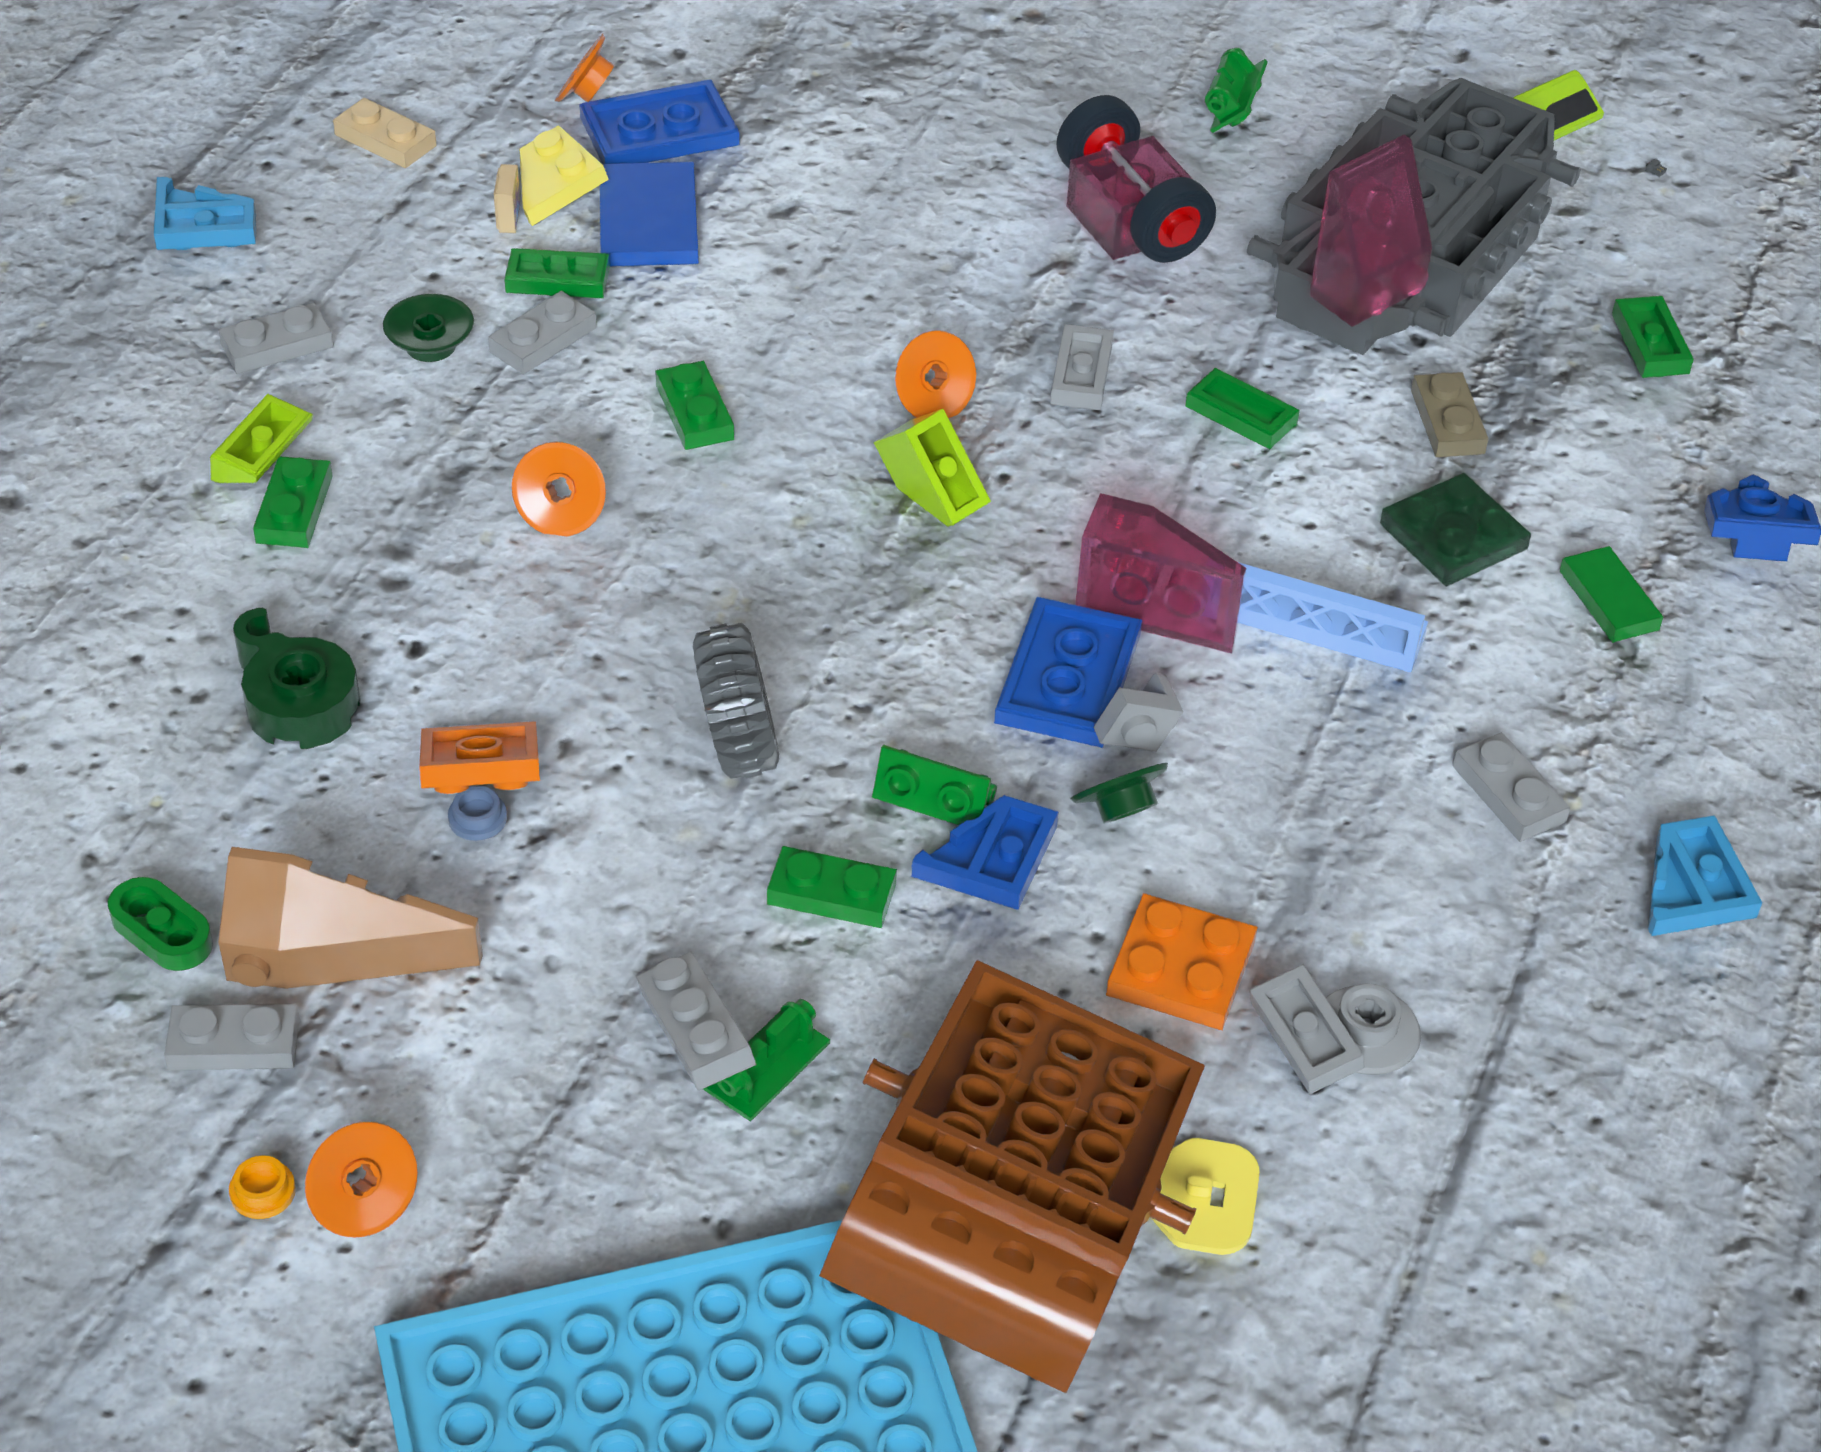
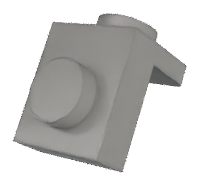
(1140, 717)

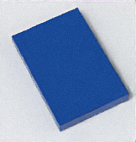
(659, 124)
(649, 214)
(1067, 670)

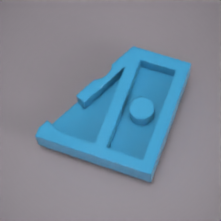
(201, 218)
(1698, 879)

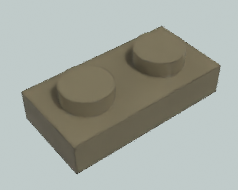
(1449, 414)

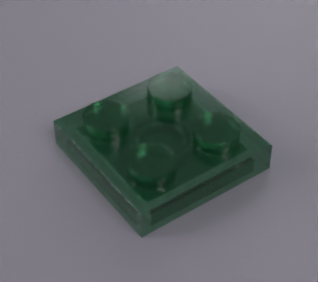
(1455, 529)

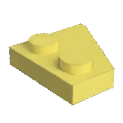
(556, 173)

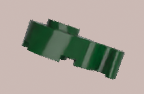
(294, 684)

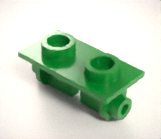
(1233, 88)
(931, 786)
(780, 1055)

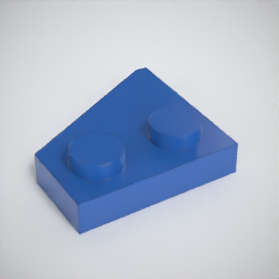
(993, 853)

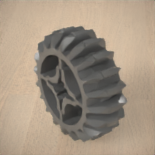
(735, 700)

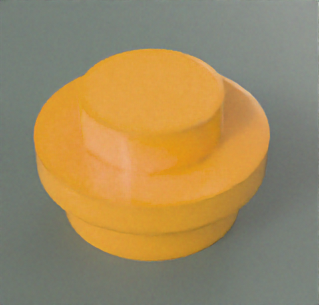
(261, 1187)

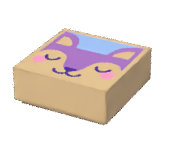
(507, 198)

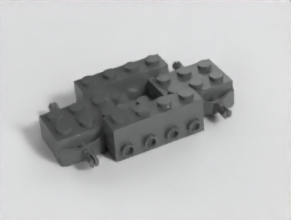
(1484, 196)

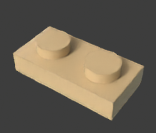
(384, 132)

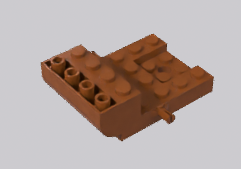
(1015, 1175)

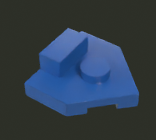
(1761, 520)

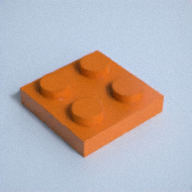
(478, 756)
(1182, 961)

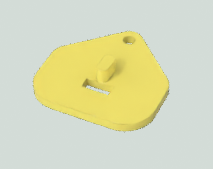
(1189, 1178)

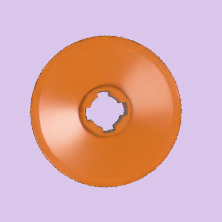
(588, 74)
(953, 374)
(538, 499)
(372, 1201)

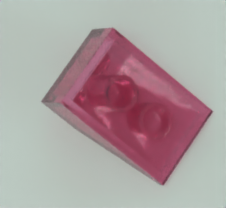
(1372, 234)
(1159, 572)

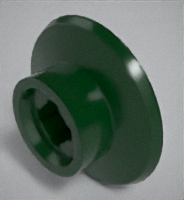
(428, 325)
(1123, 794)

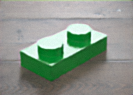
(1652, 336)
(694, 405)
(293, 502)
(831, 887)

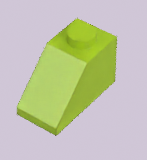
(933, 467)

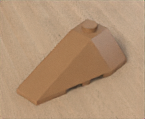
(311, 930)

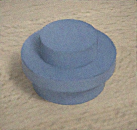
(477, 814)

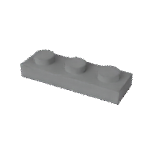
(695, 1020)

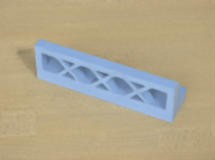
(1331, 619)

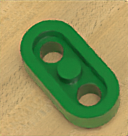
(171, 931)

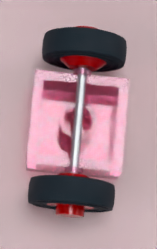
(1130, 188)

